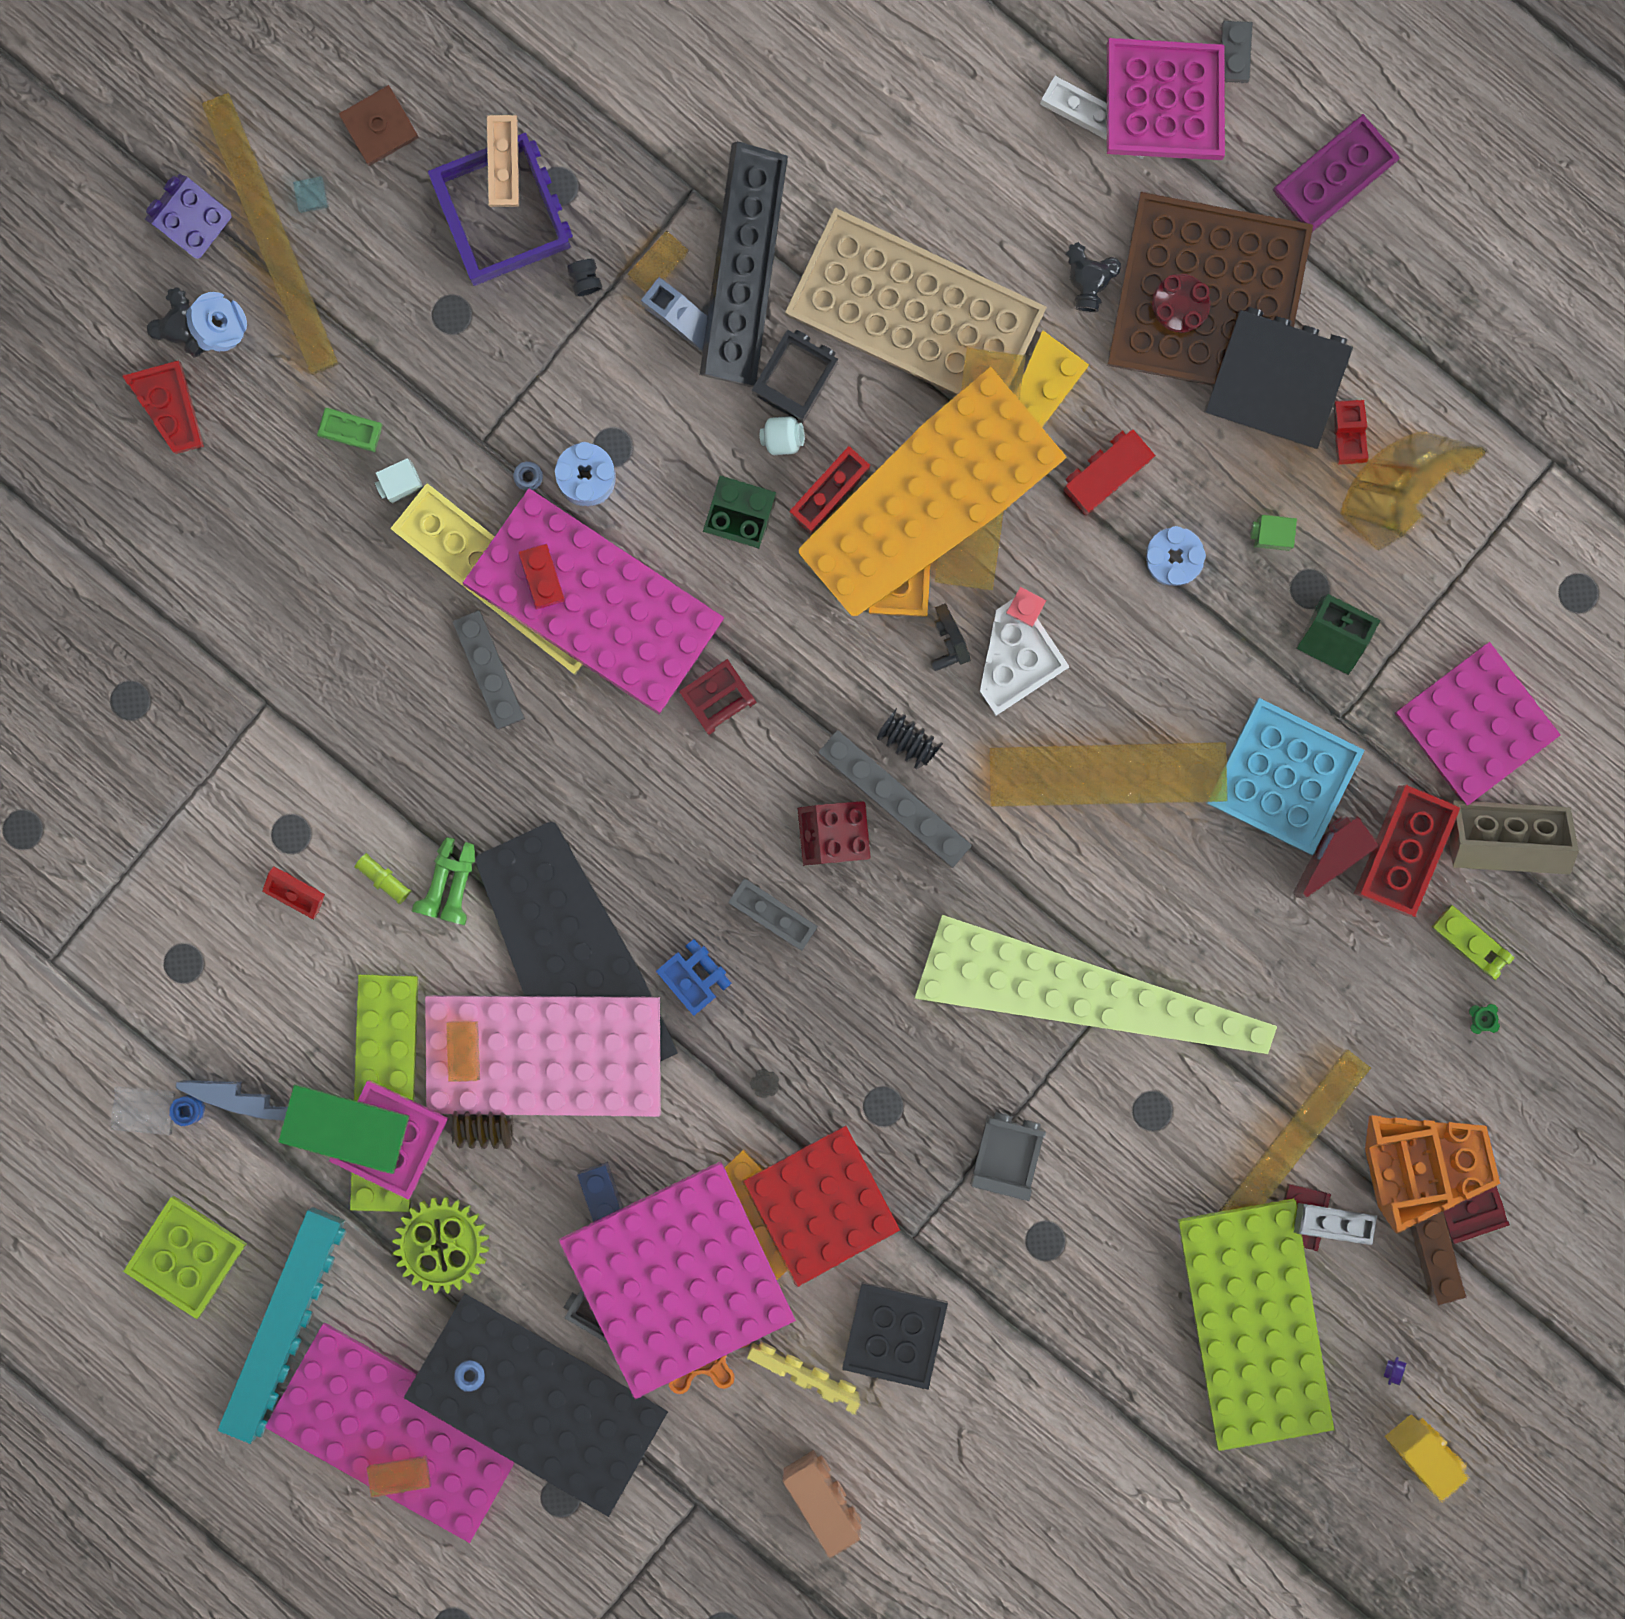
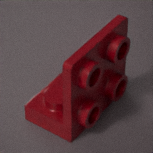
(834, 833)

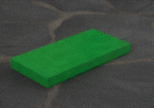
(344, 1129)

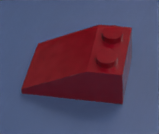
(1337, 851)

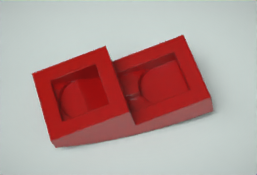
(1350, 432)

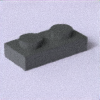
(1237, 43)

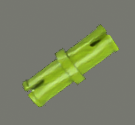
(382, 878)

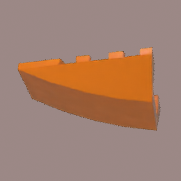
(1426, 1166)

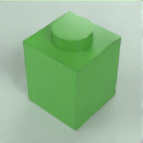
(1274, 532)

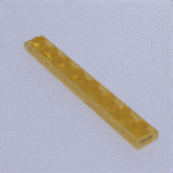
(1299, 1132)

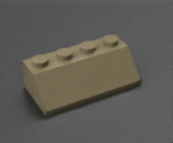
(1514, 838)

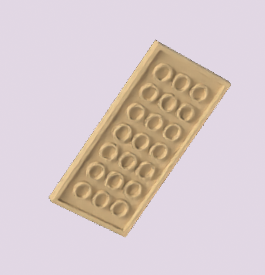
(907, 303)

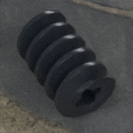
(908, 740)

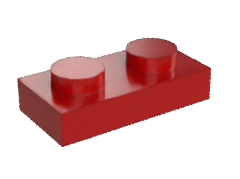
(541, 576)
(293, 892)

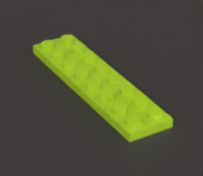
(385, 1056)

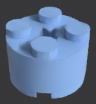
(585, 457)

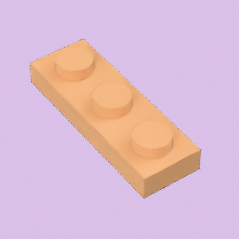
(503, 160)

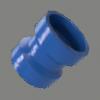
(192, 1109)

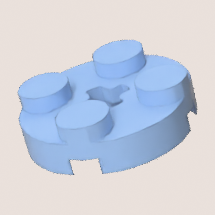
(205, 332)
(1175, 573)

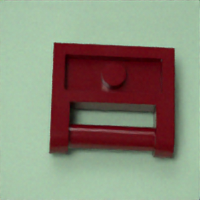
(712, 688)

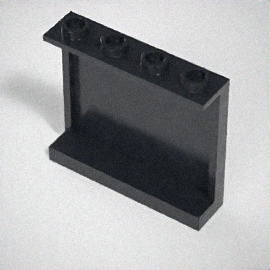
(1279, 378)

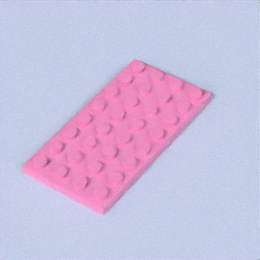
(549, 1055)

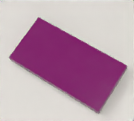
(1336, 173)

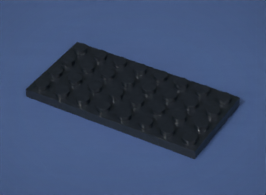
(537, 1405)

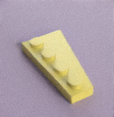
(830, 1390)

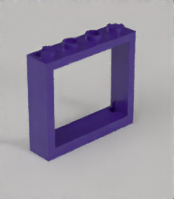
(479, 160)

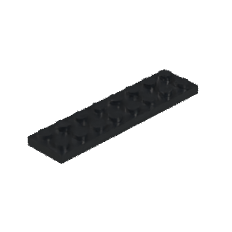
(743, 264)

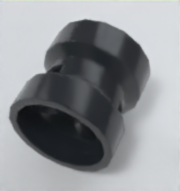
(584, 277)

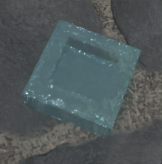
(311, 194)

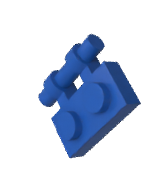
(687, 983)

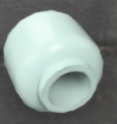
(782, 435)

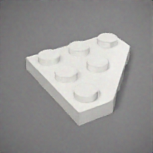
(1017, 661)

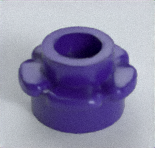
(1394, 1371)

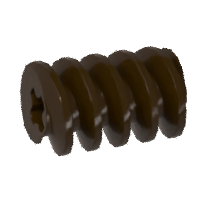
(482, 1130)

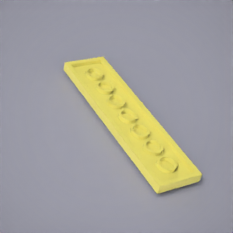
(455, 545)

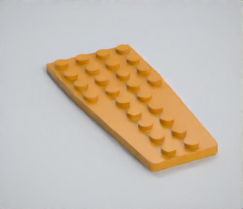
(932, 493)

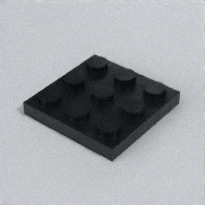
(895, 1335)

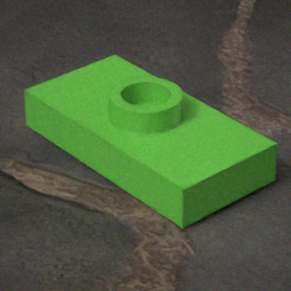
(349, 429)

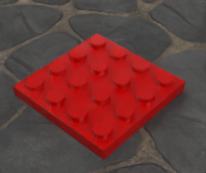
(820, 1206)

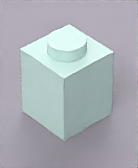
(398, 481)

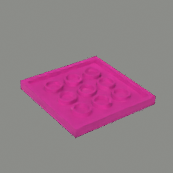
(1165, 99)
(1477, 724)

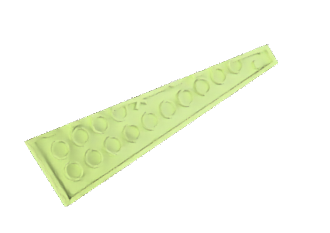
(1014, 977)

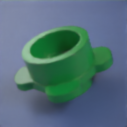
(1490, 1024)

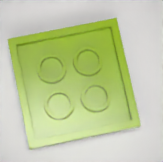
(184, 1257)

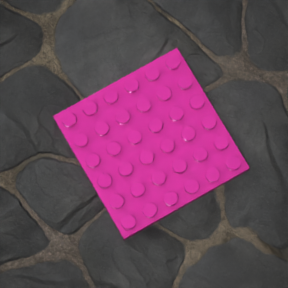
(677, 1279)

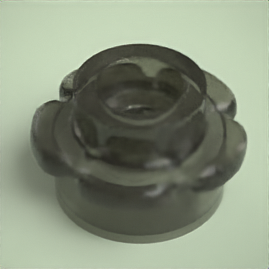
(764, 1091)

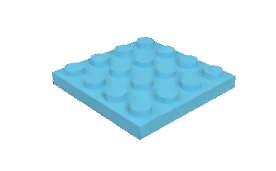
(1287, 776)

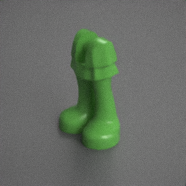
(432, 902)

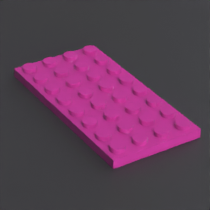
(615, 609)
(353, 1415)

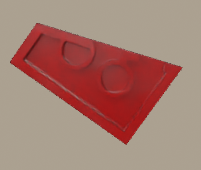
(168, 402)

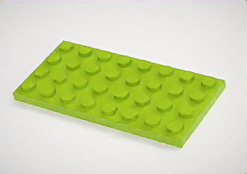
(1255, 1325)

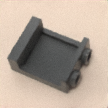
(1007, 1156)

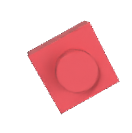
(1026, 607)

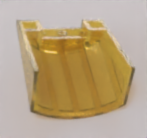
(1398, 478)

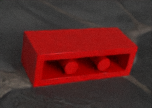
(1108, 471)
(829, 490)

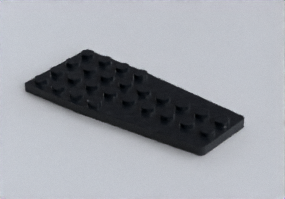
(558, 924)

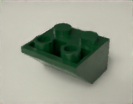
(740, 512)
(1337, 634)

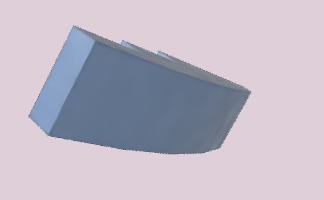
(229, 1097)

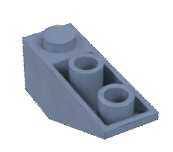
(676, 312)

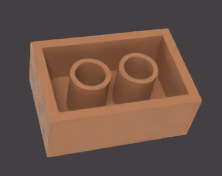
(822, 1503)

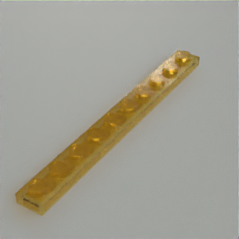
(270, 233)

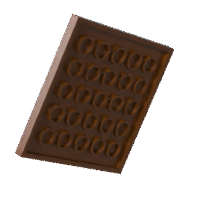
(1234, 252)

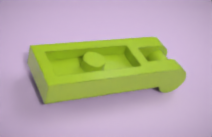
(1472, 941)

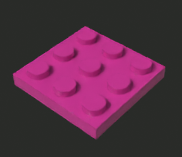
(417, 1147)

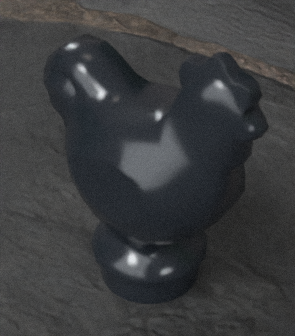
(1090, 276)
(174, 324)

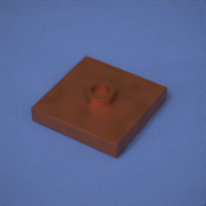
(378, 125)

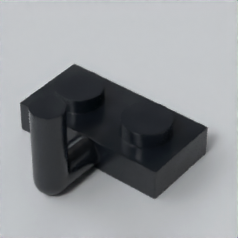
(954, 643)

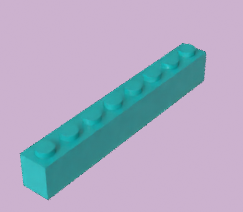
(281, 1325)

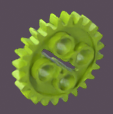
(414, 1248)

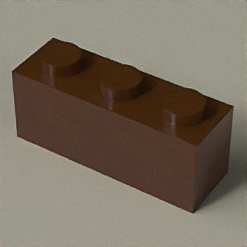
(1438, 1260)

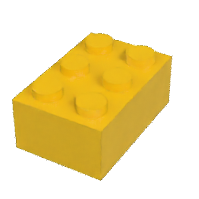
(1428, 1456)

